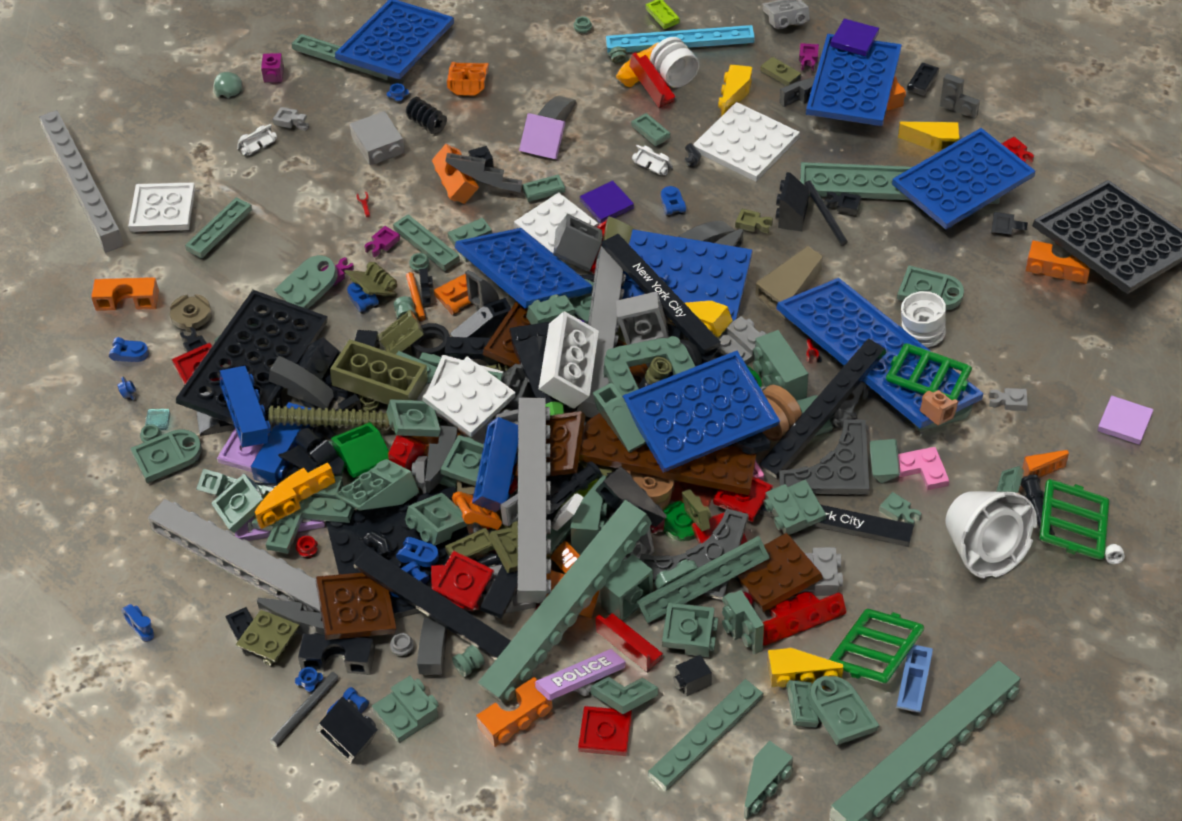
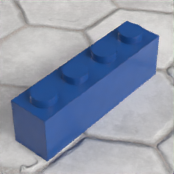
(244, 406)
(268, 465)
(496, 465)

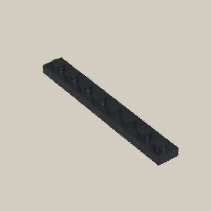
(822, 408)

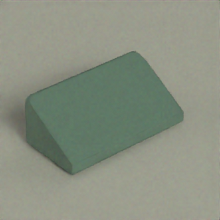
(884, 459)

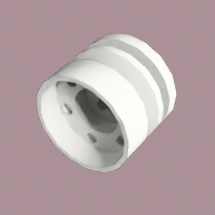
(674, 62)
(924, 317)

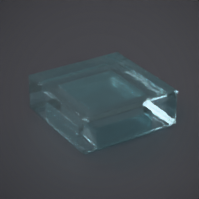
(158, 417)

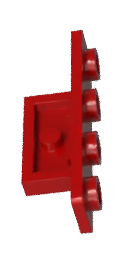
(801, 614)

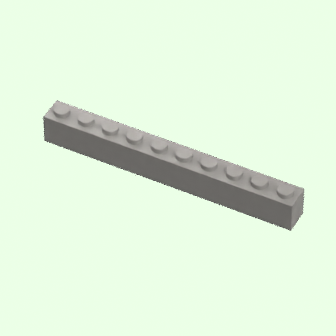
(81, 181)
(603, 317)
(532, 501)
(234, 555)

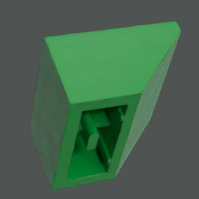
(360, 449)

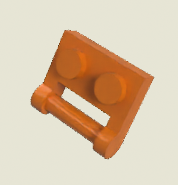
(453, 294)
(478, 514)

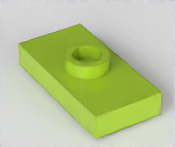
(662, 13)

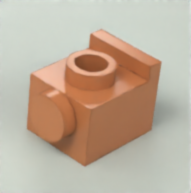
(938, 407)

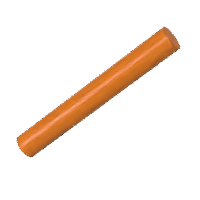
(415, 296)

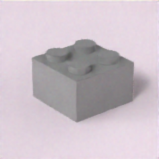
(642, 318)

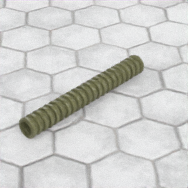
(327, 417)

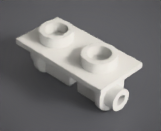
(248, 142)
(646, 155)

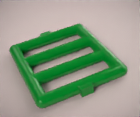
(926, 355)
(1101, 518)
(892, 661)

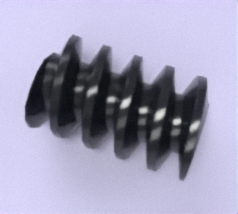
(425, 115)

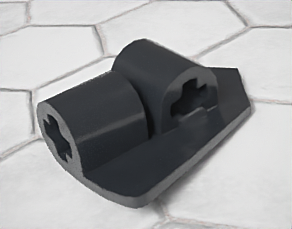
(313, 453)

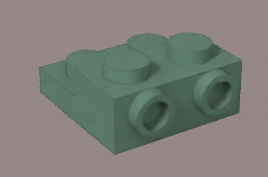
(550, 309)
(412, 418)
(463, 460)
(238, 502)
(794, 507)
(435, 518)
(742, 621)
(690, 629)
(406, 708)

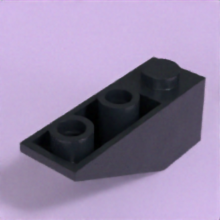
(484, 321)
(622, 487)

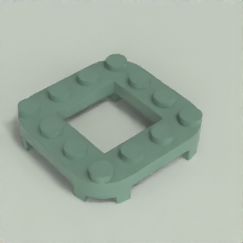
(621, 358)

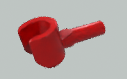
(365, 204)
(811, 351)

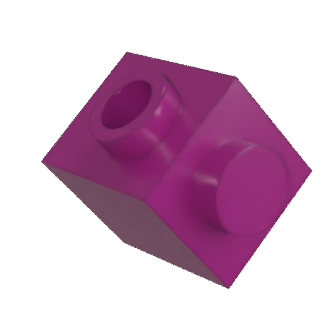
(272, 67)

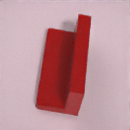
(651, 80)
(628, 642)

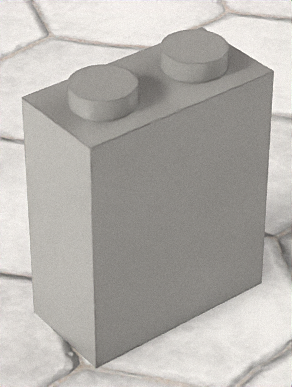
(377, 138)

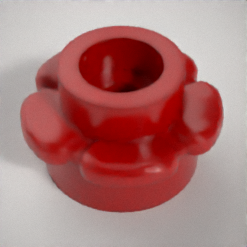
(306, 541)

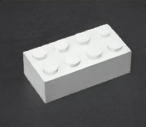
(568, 360)

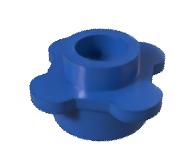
(397, 92)
(126, 388)
(308, 673)

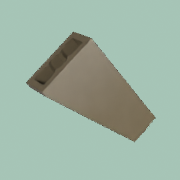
(789, 278)

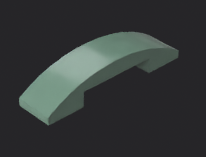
(216, 483)

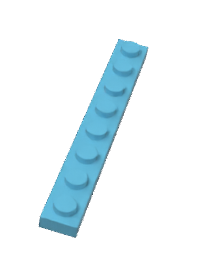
(691, 38)

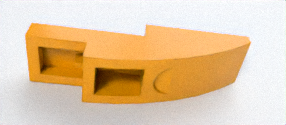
(286, 496)

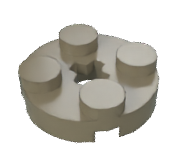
(198, 318)

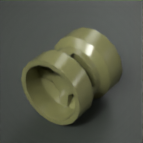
(658, 370)

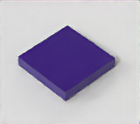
(854, 37)
(606, 202)

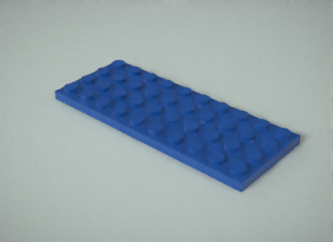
(842, 323)

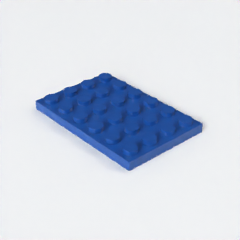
(394, 38)
(853, 84)
(963, 178)
(522, 266)
(694, 268)
(700, 411)

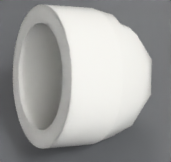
(1114, 554)

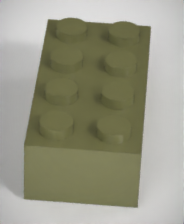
(378, 373)

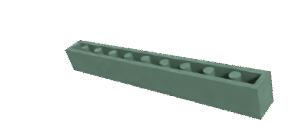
(565, 602)
(927, 746)

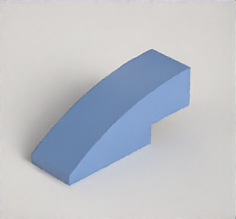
(914, 678)

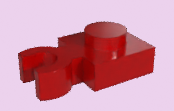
(1018, 149)

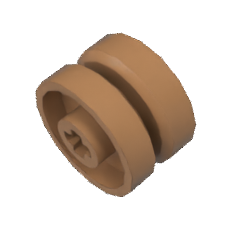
(785, 408)
(657, 488)

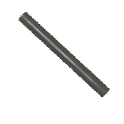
(304, 708)

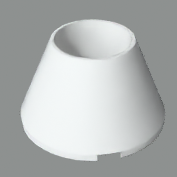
(991, 530)

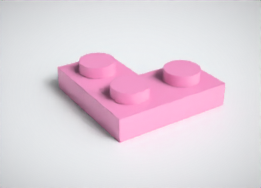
(927, 463)

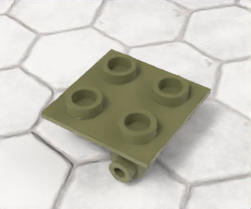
(374, 280)
(267, 636)

